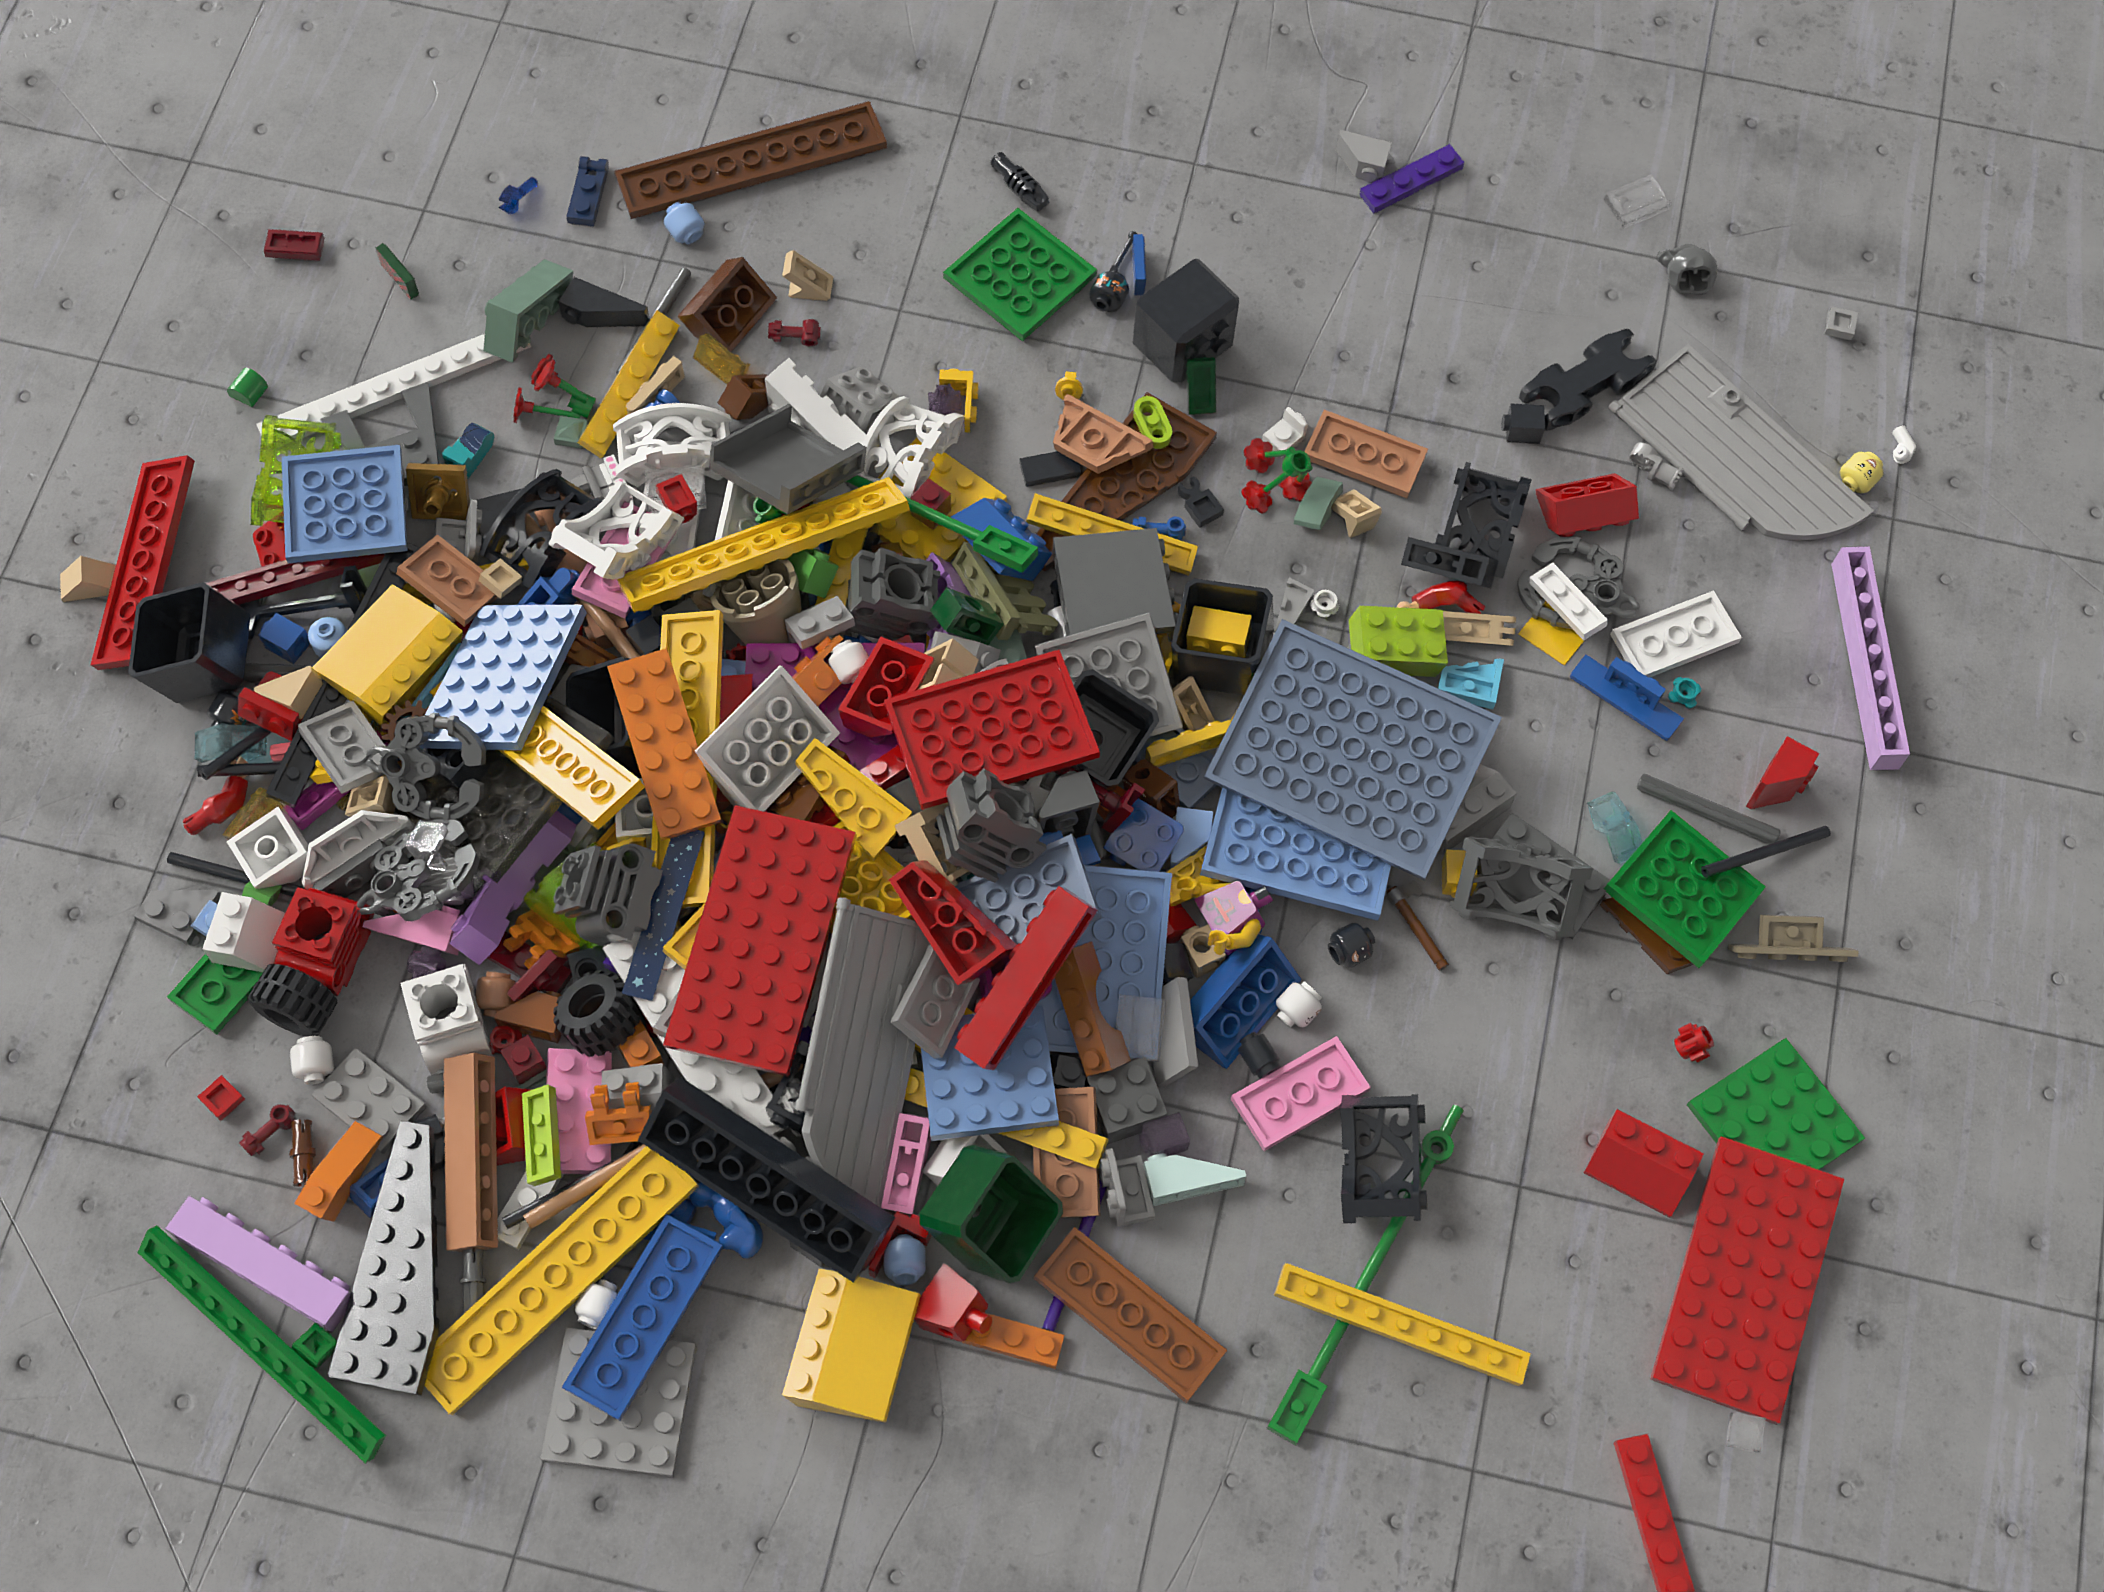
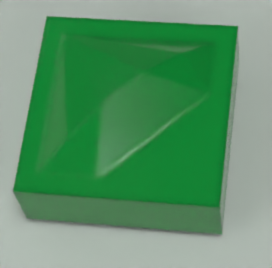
(315, 1345)

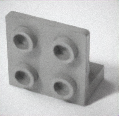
(858, 395)

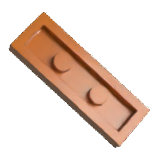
(1019, 1341)

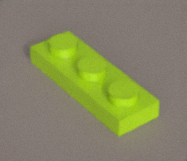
(541, 1135)

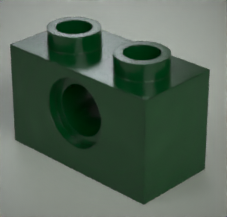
(966, 616)

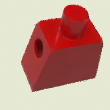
(952, 1307)

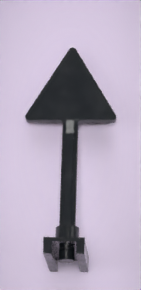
(351, 594)

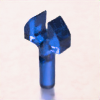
(512, 195)

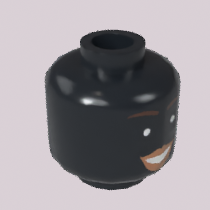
(1351, 945)

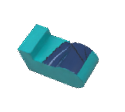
(470, 448)

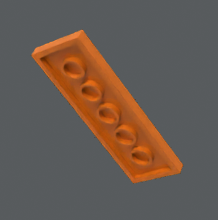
(664, 744)

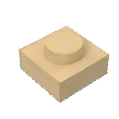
(500, 578)

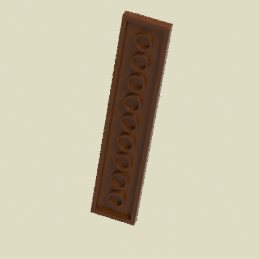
(750, 159)

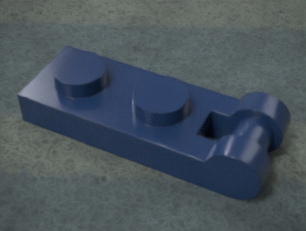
(587, 192)

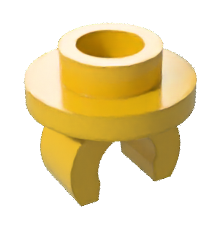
(1069, 385)

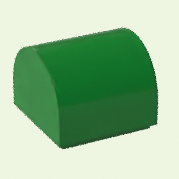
(247, 387)

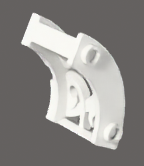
(900, 415)
(651, 453)
(613, 560)

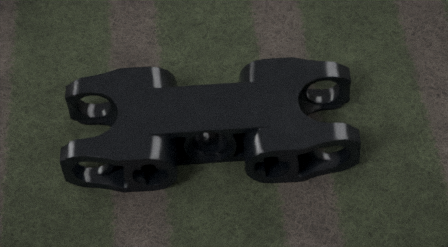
(1571, 389)

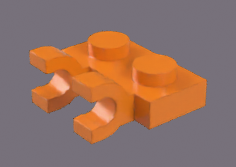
(541, 934)
(616, 1124)

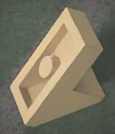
(806, 278)
(1357, 511)

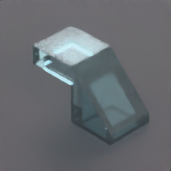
(219, 738)
(1615, 821)

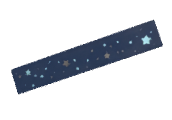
(665, 910)

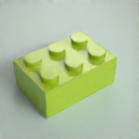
(1401, 638)

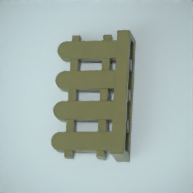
(1005, 594)

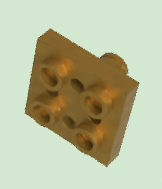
(438, 499)

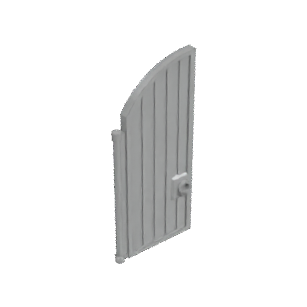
(1737, 452)
(855, 1055)

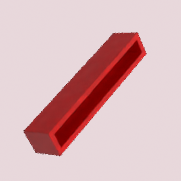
(1025, 978)

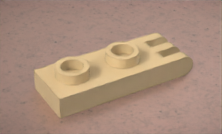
(666, 378)
(1477, 628)

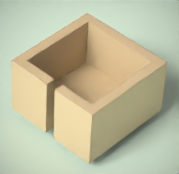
(950, 663)

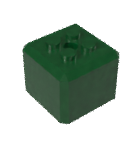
(991, 1213)

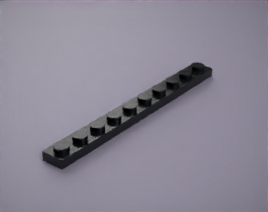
(299, 758)

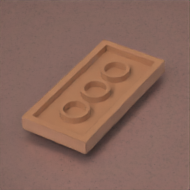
(1365, 453)
(1069, 1180)

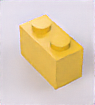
(1219, 632)

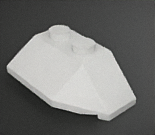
(349, 839)

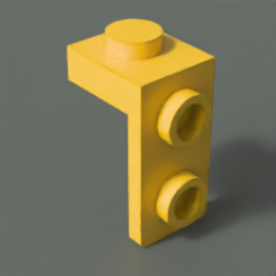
(964, 382)

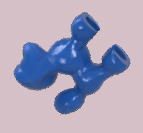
(740, 1232)

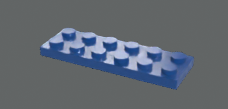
(642, 1317)

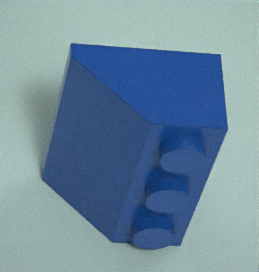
(998, 514)

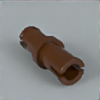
(302, 1151)

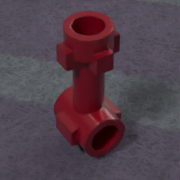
(809, 332)
(281, 1118)

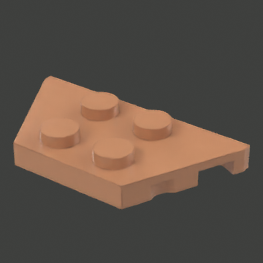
(1096, 438)

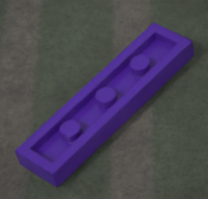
(1411, 178)

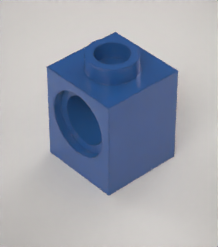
(284, 638)

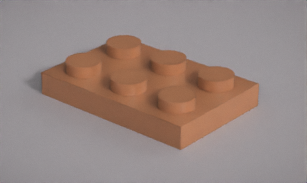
(447, 579)

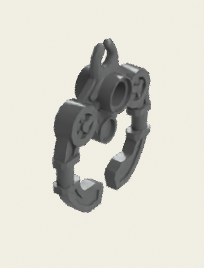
(1605, 581)
(408, 792)
(398, 880)

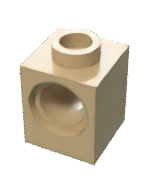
(1201, 962)

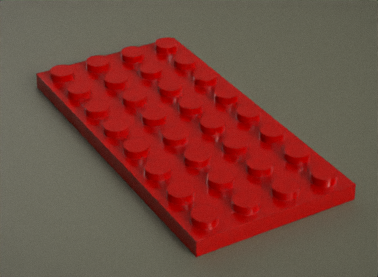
(760, 940)
(1748, 1280)

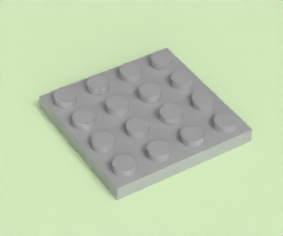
(1127, 656)
(648, 1432)

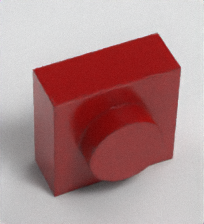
(221, 1098)

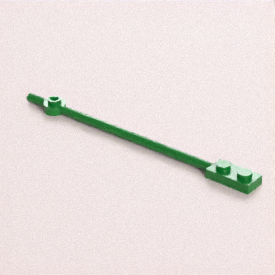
(990, 543)
(1305, 1388)

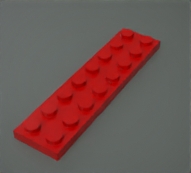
(143, 554)

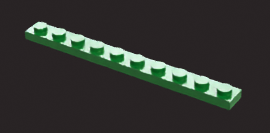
(261, 1344)

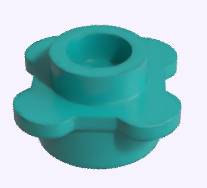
(1687, 685)

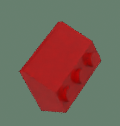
(1588, 504)
(886, 673)
(1643, 1163)

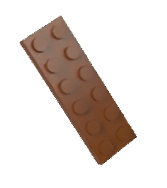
(1130, 1314)

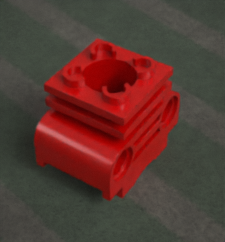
(333, 956)

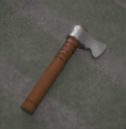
(1398, 897)

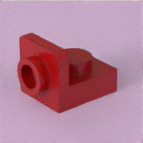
(678, 497)

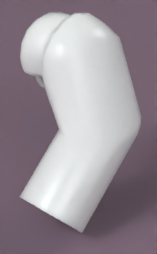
(1906, 445)

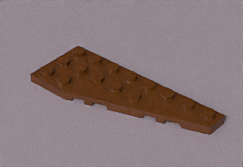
(1143, 478)

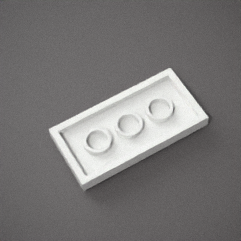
(1676, 635)

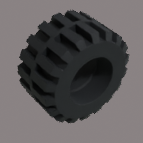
(292, 1000)
(596, 1013)

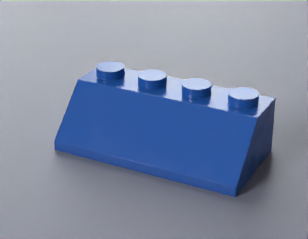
(1240, 998)

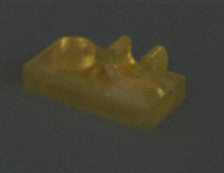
(718, 359)
(256, 808)

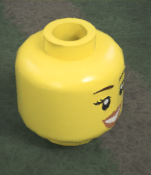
(1862, 472)

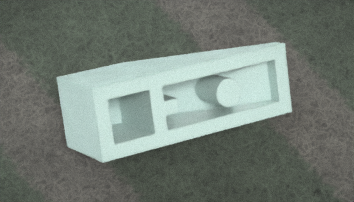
(1181, 1178)

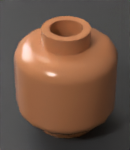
(492, 992)

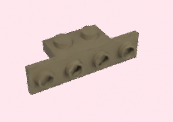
(1792, 936)

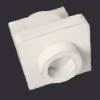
(1287, 432)

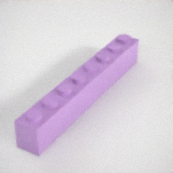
(1870, 659)

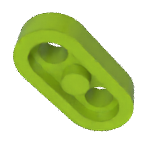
(1154, 424)

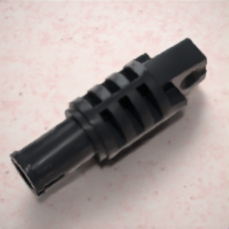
(1020, 182)

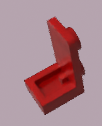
(902, 1225)

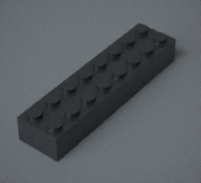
(766, 1179)

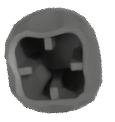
(1689, 268)

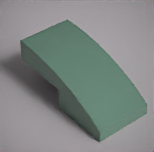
(1317, 503)

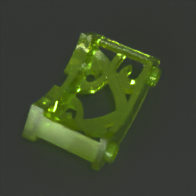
(264, 504)

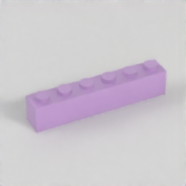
(260, 1263)

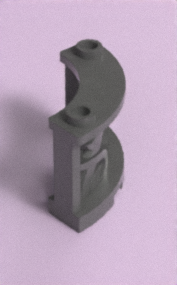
(1560, 869)

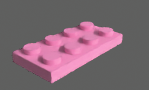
(606, 592)
(574, 1081)
(1299, 1093)

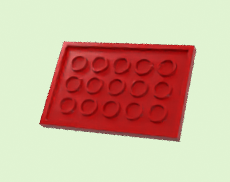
(1002, 719)

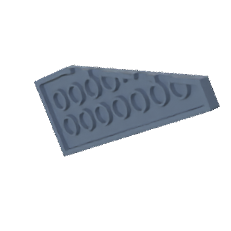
(1022, 891)

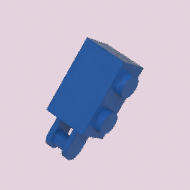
(552, 590)

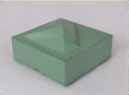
(569, 431)

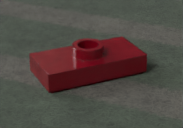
(294, 244)
(539, 975)

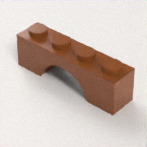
(1097, 1042)

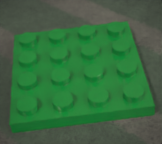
(1020, 274)
(1673, 898)
(1778, 1109)

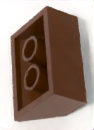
(728, 304)

